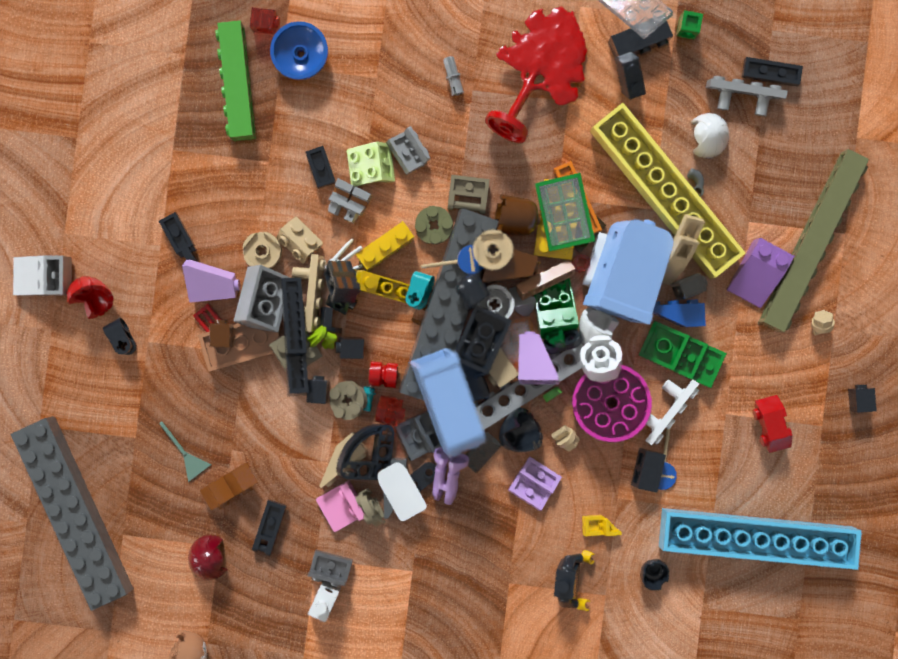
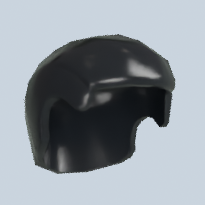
(654, 574)

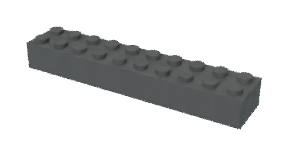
(446, 308)
(72, 512)

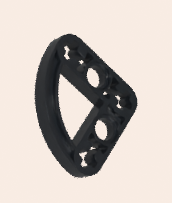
(372, 466)

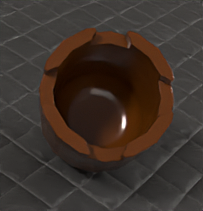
(516, 215)

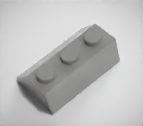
(261, 299)

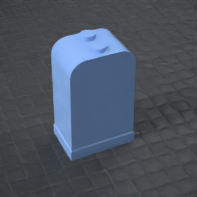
(630, 270)
(448, 401)

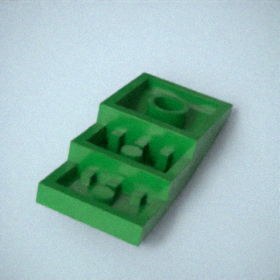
(682, 354)

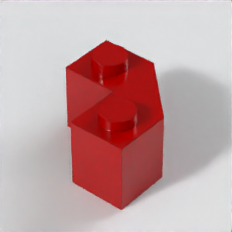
(771, 416)

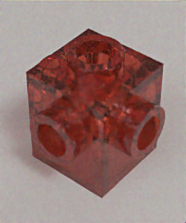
(389, 410)

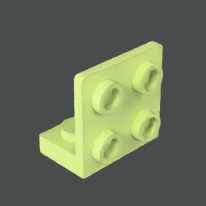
(370, 164)

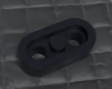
(572, 339)
(421, 477)

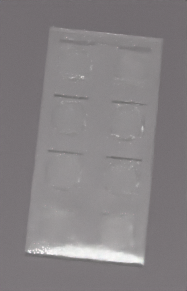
(640, 15)

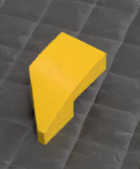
(598, 525)

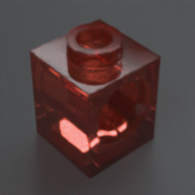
(264, 21)

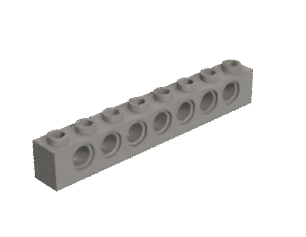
(531, 390)

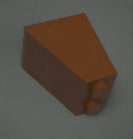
(519, 267)

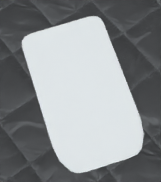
(401, 491)

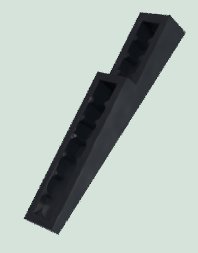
(294, 337)

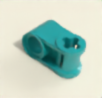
(420, 287)

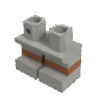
(349, 198)

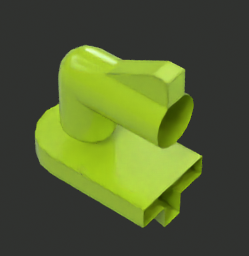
(319, 334)

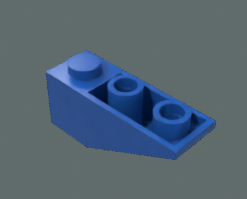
(683, 315)

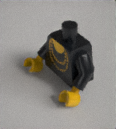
(567, 580)

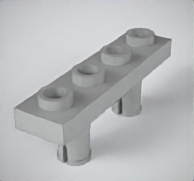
(763, 94)

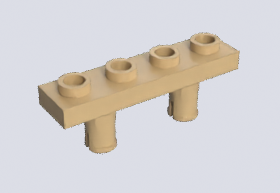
(315, 285)

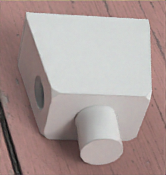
(324, 601)

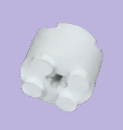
(502, 297)
(610, 363)

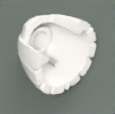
(711, 134)
(595, 324)

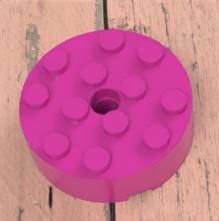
(615, 423)

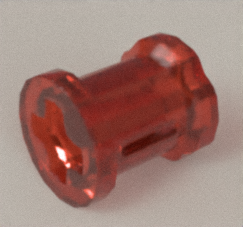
(581, 257)

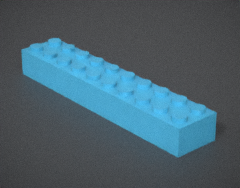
(760, 538)

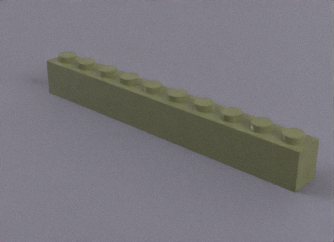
(814, 240)

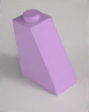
(209, 282)
(534, 361)

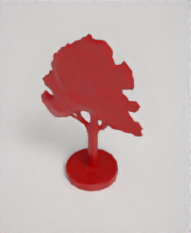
(551, 50)

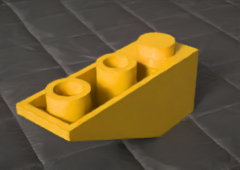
(382, 286)

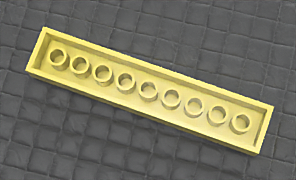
(665, 187)

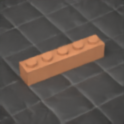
(545, 279)

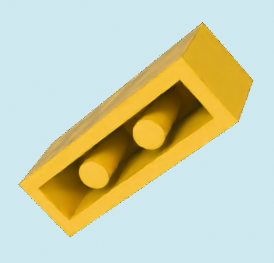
(385, 246)

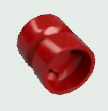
(383, 374)

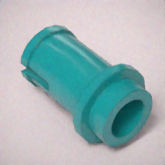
(370, 392)

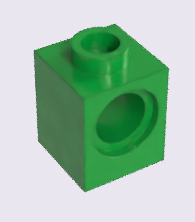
(689, 24)

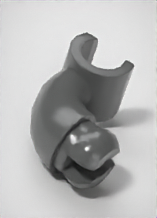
(698, 178)

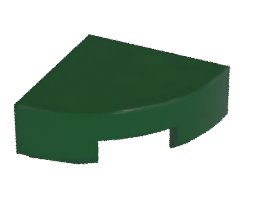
(556, 338)

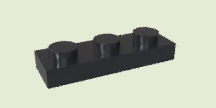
(772, 71)

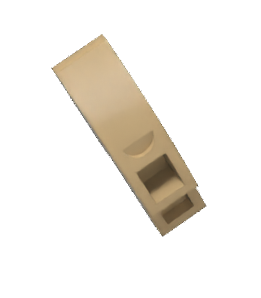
(683, 248)

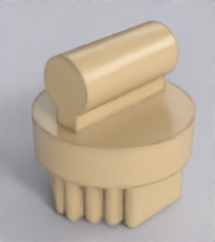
(822, 322)
(566, 438)

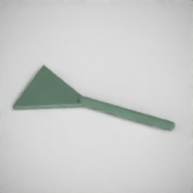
(193, 464)

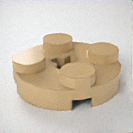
(262, 239)
(484, 242)

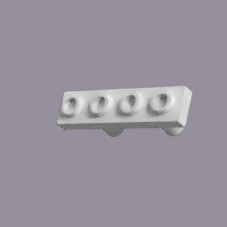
(667, 421)

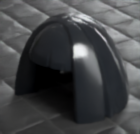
(520, 431)

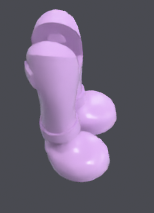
(451, 485)

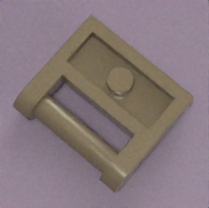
(468, 187)

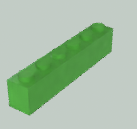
(236, 81)

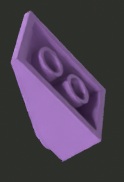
(760, 272)

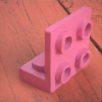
(340, 506)

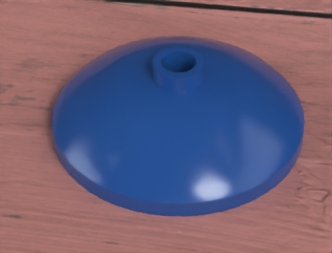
(292, 40)

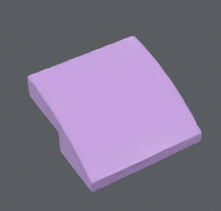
(534, 483)

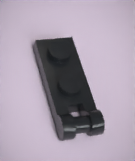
(269, 527)

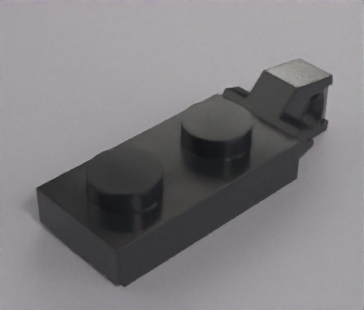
(178, 236)

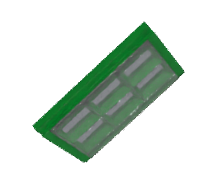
(565, 212)

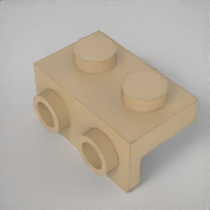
(298, 239)

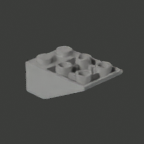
(42, 275)

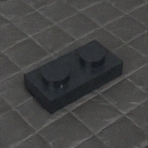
(320, 167)

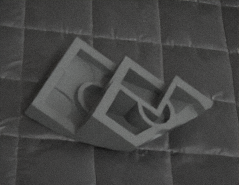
(417, 435)

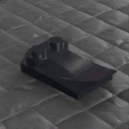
(481, 341)

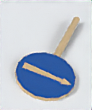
(464, 260)
(669, 473)

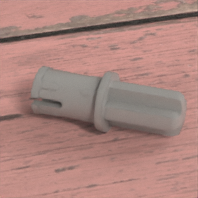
(453, 76)

